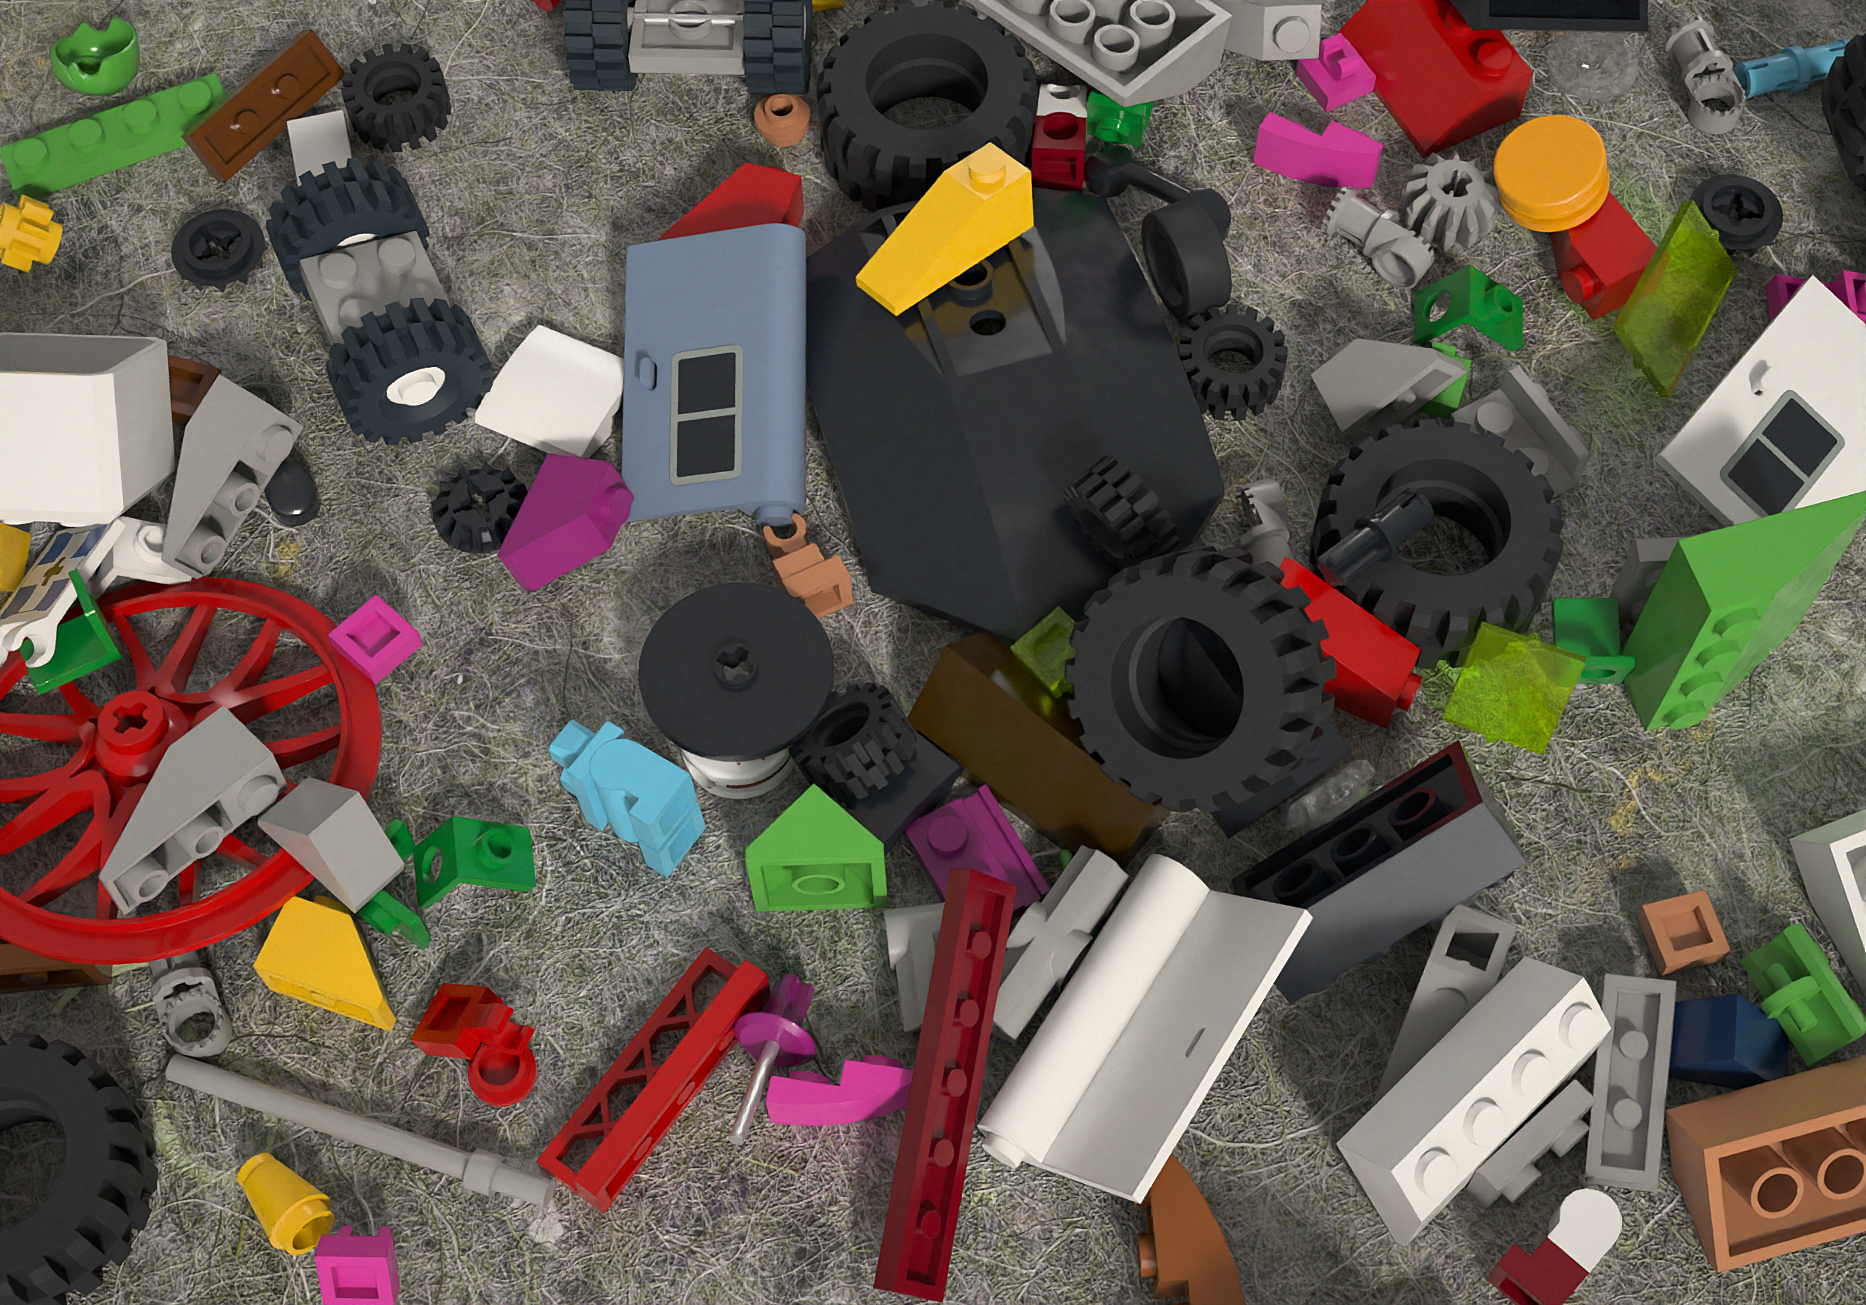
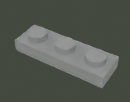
(1631, 1083)

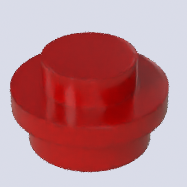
(502, 1077)

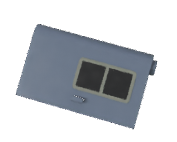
(727, 343)

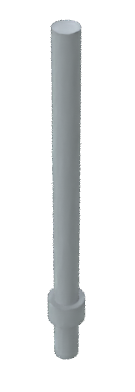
(480, 1170)

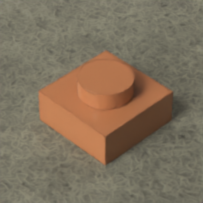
(1683, 932)

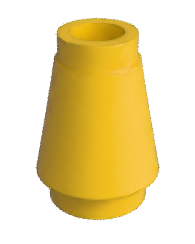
(285, 1204)

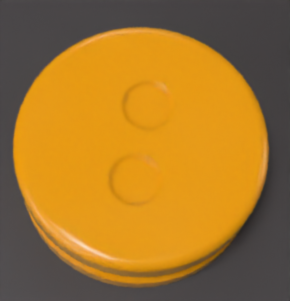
(1551, 173)

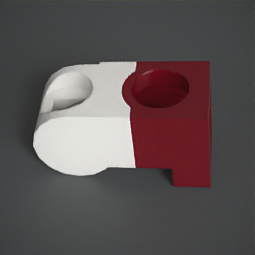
(1060, 138)
(1576, 1241)

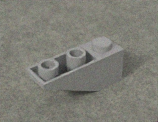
(222, 470)
(194, 800)
(1455, 979)

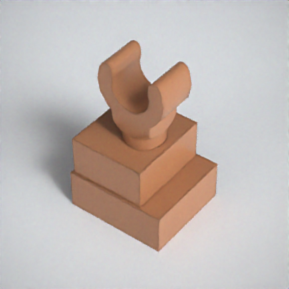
(804, 572)

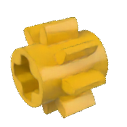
(27, 234)

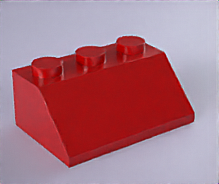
(1437, 71)

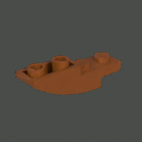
(1185, 1244)

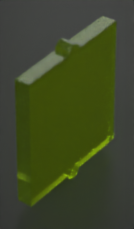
(1513, 688)

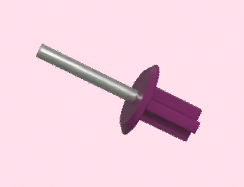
(775, 1040)

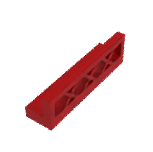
(668, 1086)

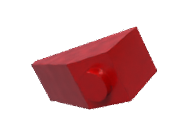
(1602, 258)

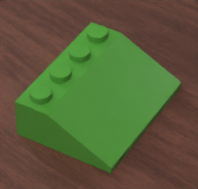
(1729, 605)

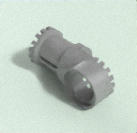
(1715, 78)
(1380, 237)
(1265, 523)
(179, 1002)

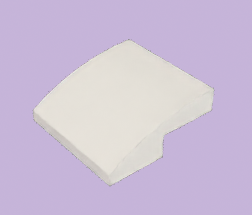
(555, 395)

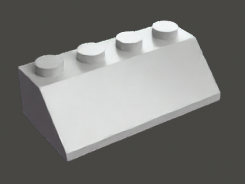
(1473, 1093)

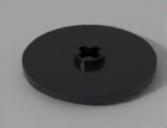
(752, 714)

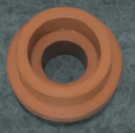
(781, 129)

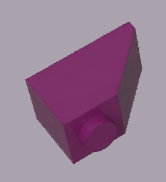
(565, 519)

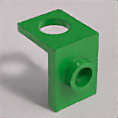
(1117, 123)
(1474, 301)
(1593, 631)
(80, 644)
(474, 855)
(384, 911)

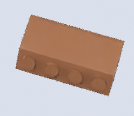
(1774, 1164)

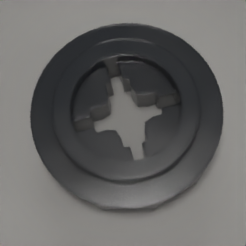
(1756, 208)
(231, 232)
(464, 527)

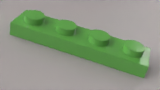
(108, 138)

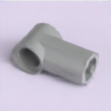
(911, 949)

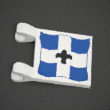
(48, 590)

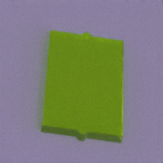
(1675, 299)

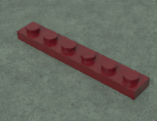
(945, 1086)

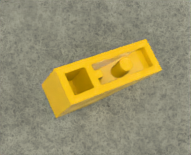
(952, 227)

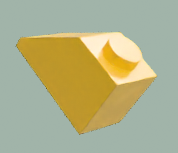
(324, 961)

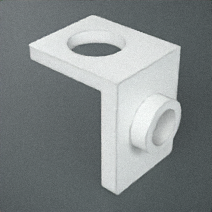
(136, 556)

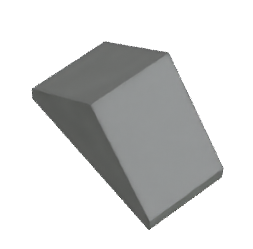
(334, 840)

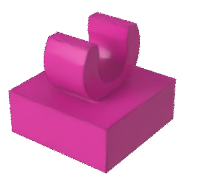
(1337, 74)
(375, 639)
(357, 1268)

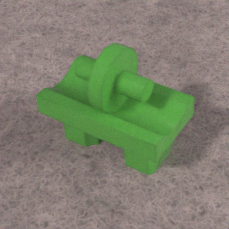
(1804, 995)

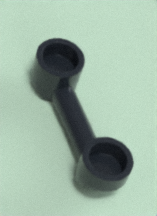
(1112, 170)
(291, 488)

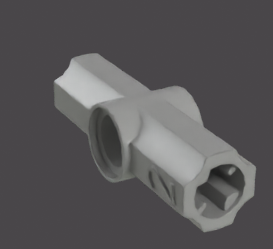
(1054, 939)

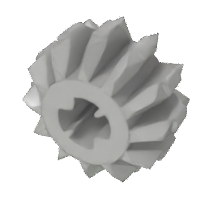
(1450, 200)

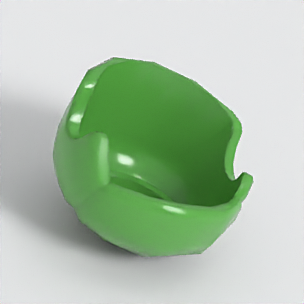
(97, 60)

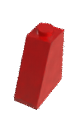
(745, 199)
(1370, 657)

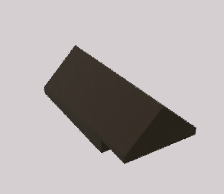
(1028, 751)

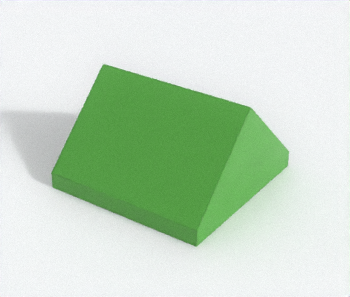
(816, 860)

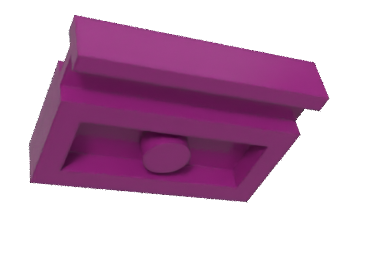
(977, 837)

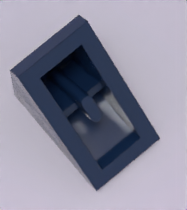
(1726, 1043)

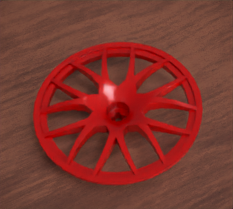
(124, 747)

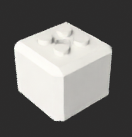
(81, 426)

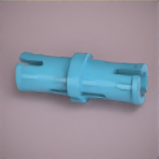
(1788, 70)

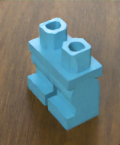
(631, 790)

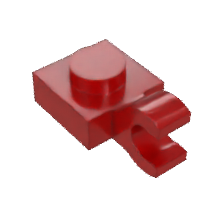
(465, 1018)

